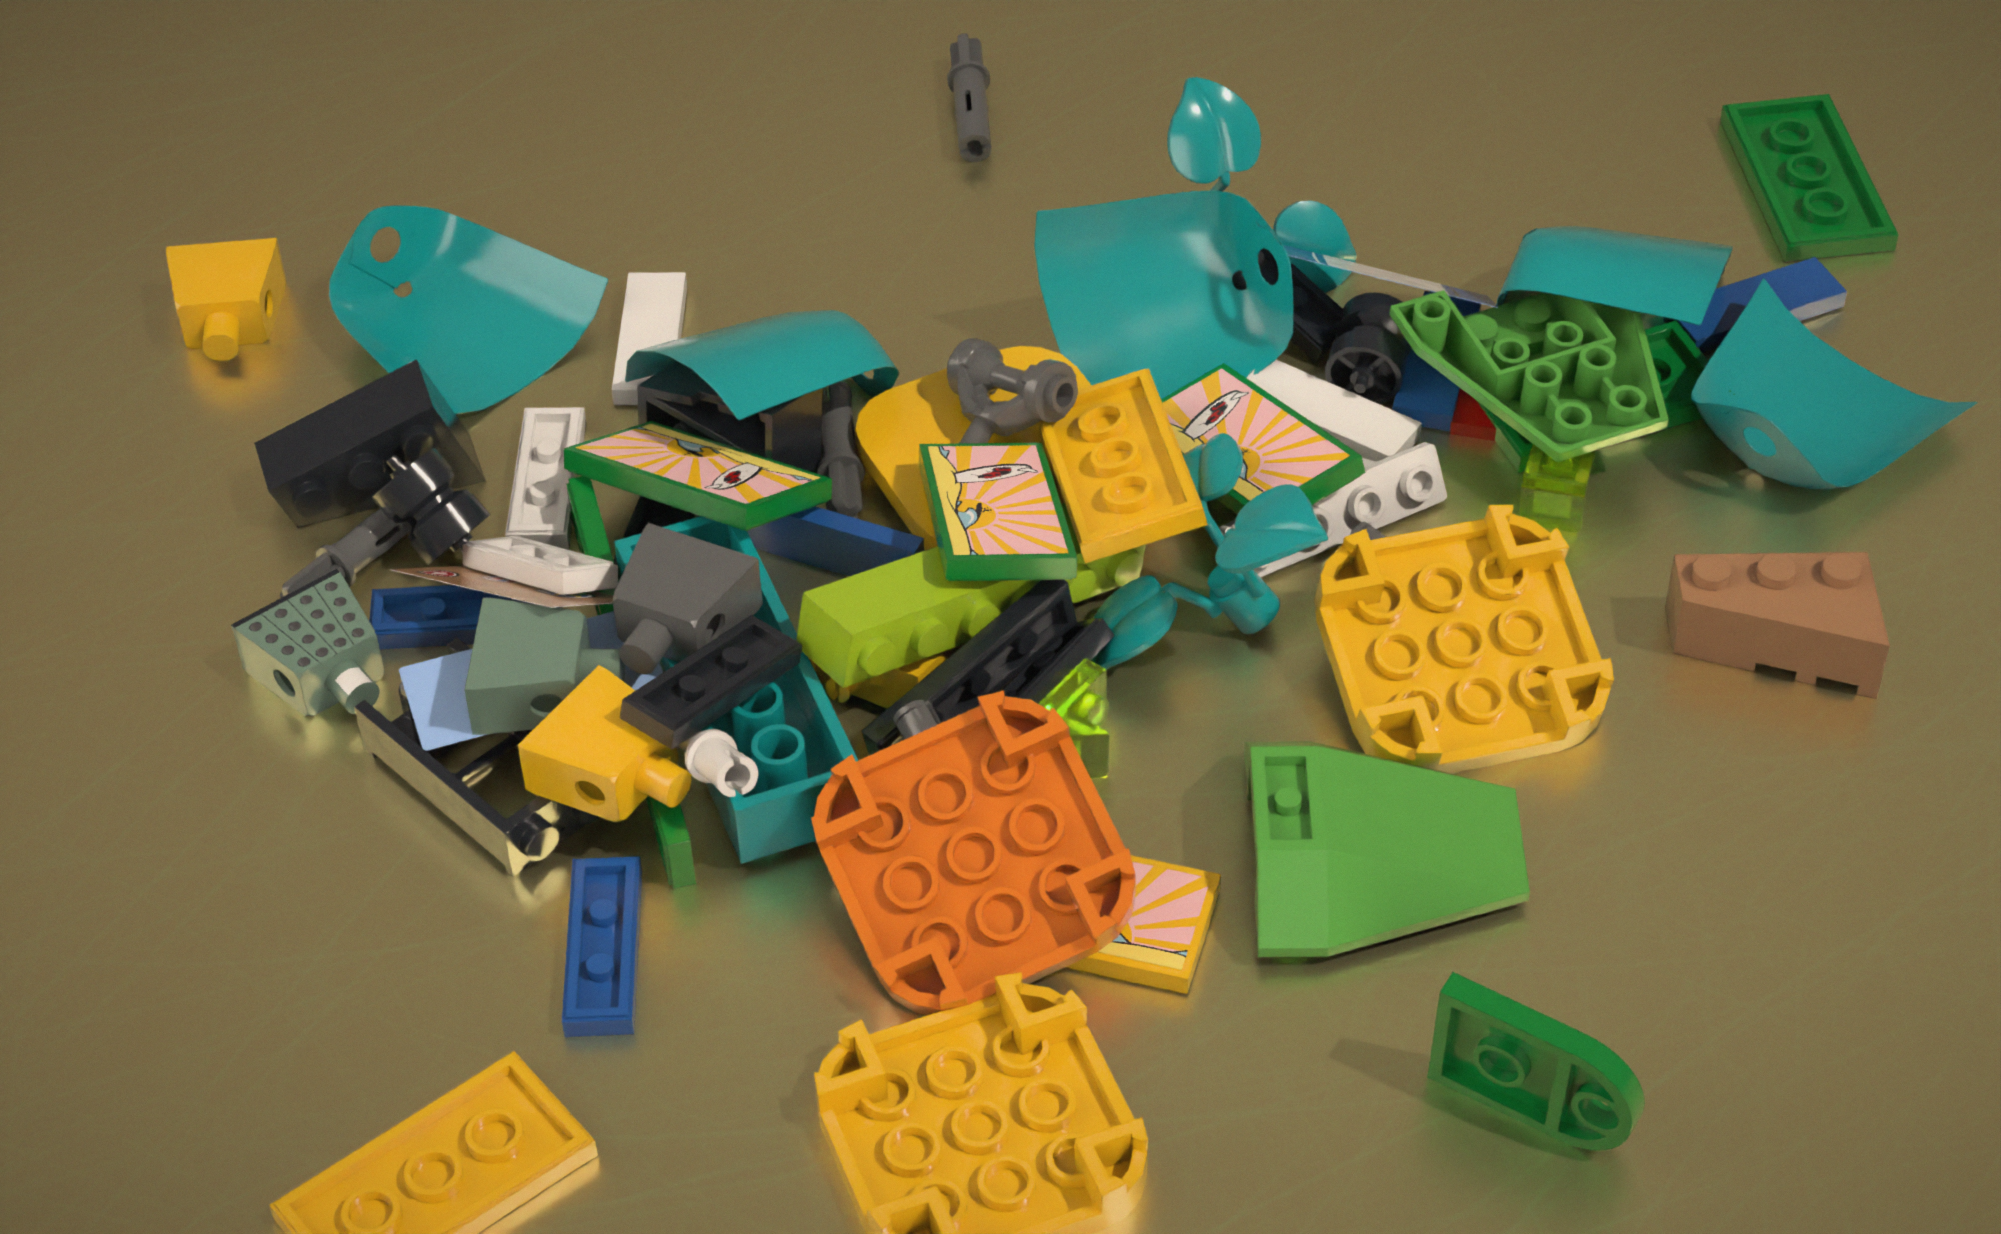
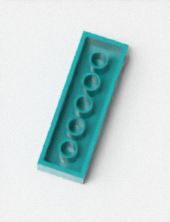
(782, 727)

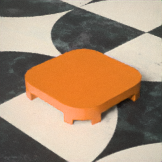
(974, 855)

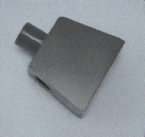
(680, 596)

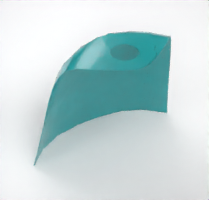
(1620, 270)
(1156, 289)
(480, 306)
(775, 359)
(1804, 406)

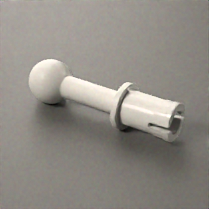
(714, 759)

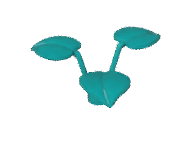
(1219, 135)
(1264, 532)

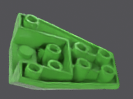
(1545, 365)
(1372, 848)

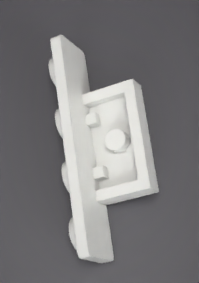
(1379, 497)

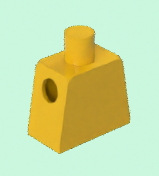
(226, 293)
(596, 759)

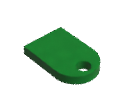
(1532, 1067)

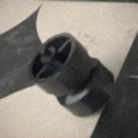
(1368, 349)
(425, 499)

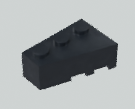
(687, 403)
(340, 453)

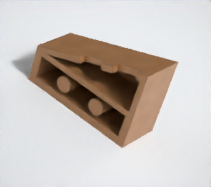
(1781, 611)

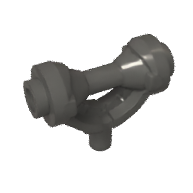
(1043, 391)

